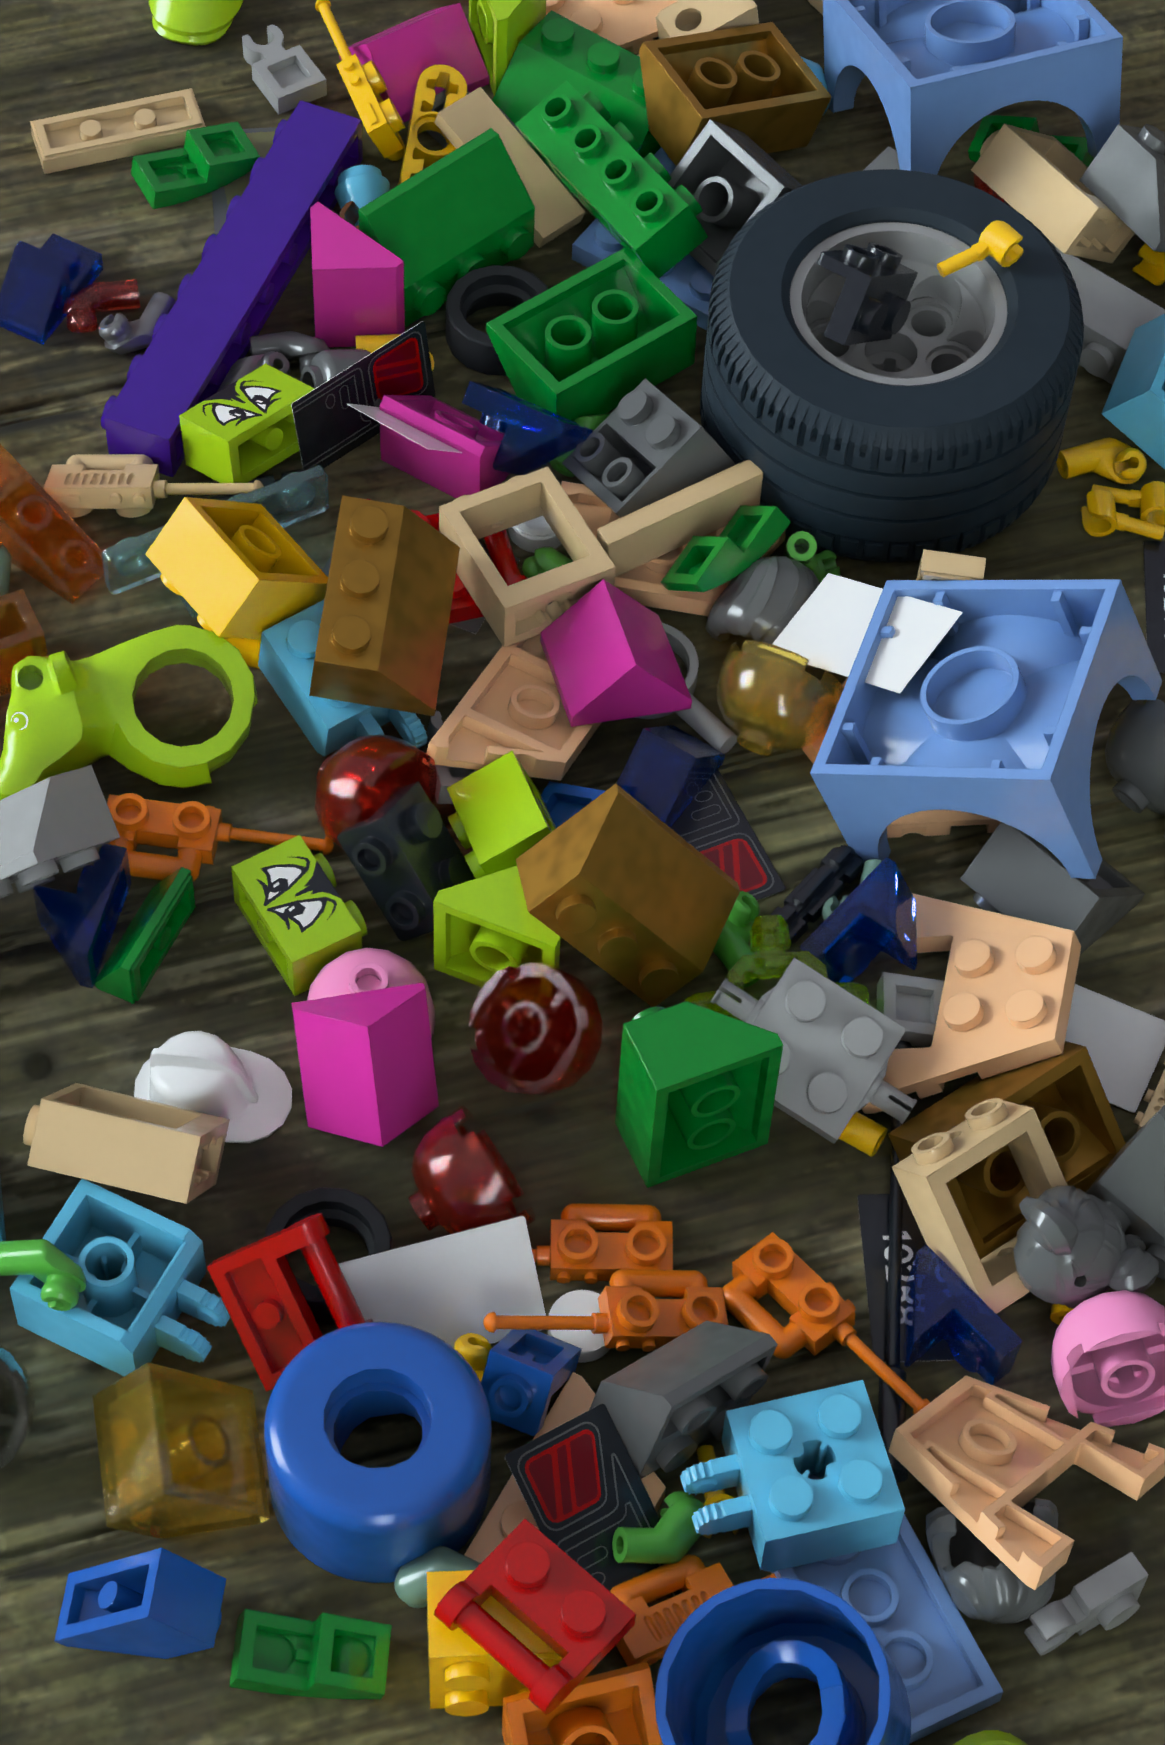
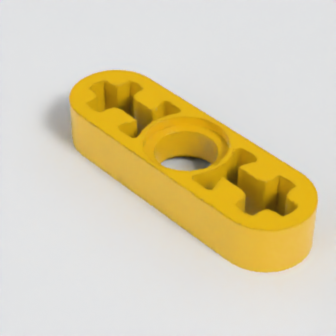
(423, 118)

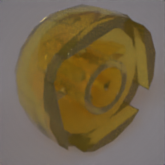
(773, 699)

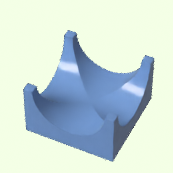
(959, 60)
(993, 715)

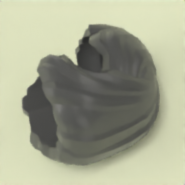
(762, 600)
(976, 1577)

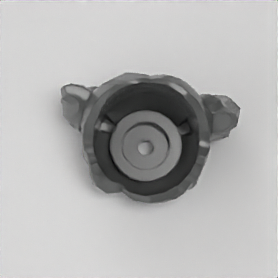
(1078, 1249)

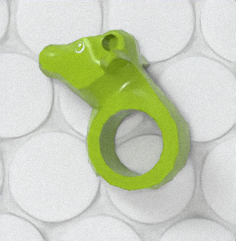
(84, 709)

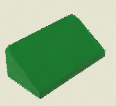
(148, 937)

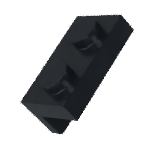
(873, 295)
(406, 859)

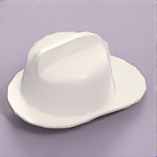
(212, 1078)

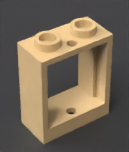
(1044, 186)
(523, 607)
(126, 1142)
(949, 1154)

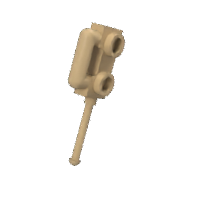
(122, 483)

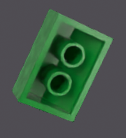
(566, 51)
(453, 220)
(595, 338)
(693, 1089)

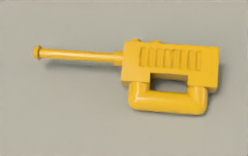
(365, 87)

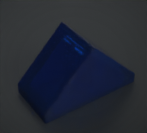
(668, 770)

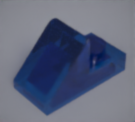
(41, 282)
(531, 432)
(870, 920)
(85, 921)
(946, 1308)

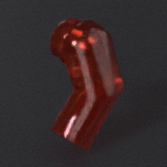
(99, 297)

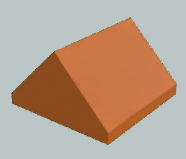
(600, 1711)

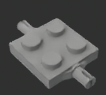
(831, 1048)

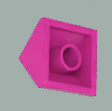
(418, 43)
(354, 282)
(448, 471)
(612, 660)
(366, 1062)

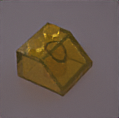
(179, 1454)

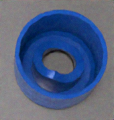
(377, 1519)
(772, 1633)

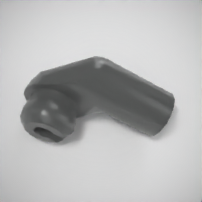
(290, 344)

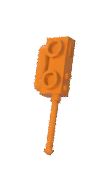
(593, 1256)
(632, 1314)
(659, 1623)

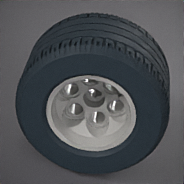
(903, 435)

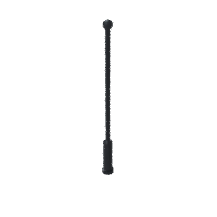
(890, 1405)

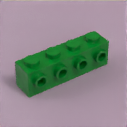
(612, 179)

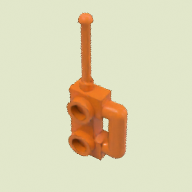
(185, 827)
(815, 1309)

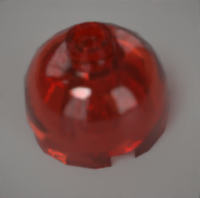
(364, 776)
(535, 1029)
(462, 1178)

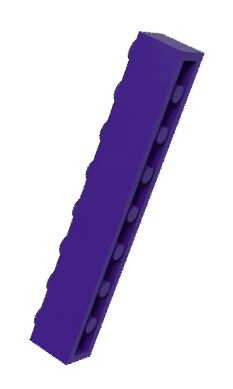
(234, 284)

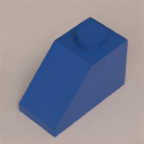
(142, 1606)

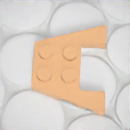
(1000, 996)
(995, 1451)

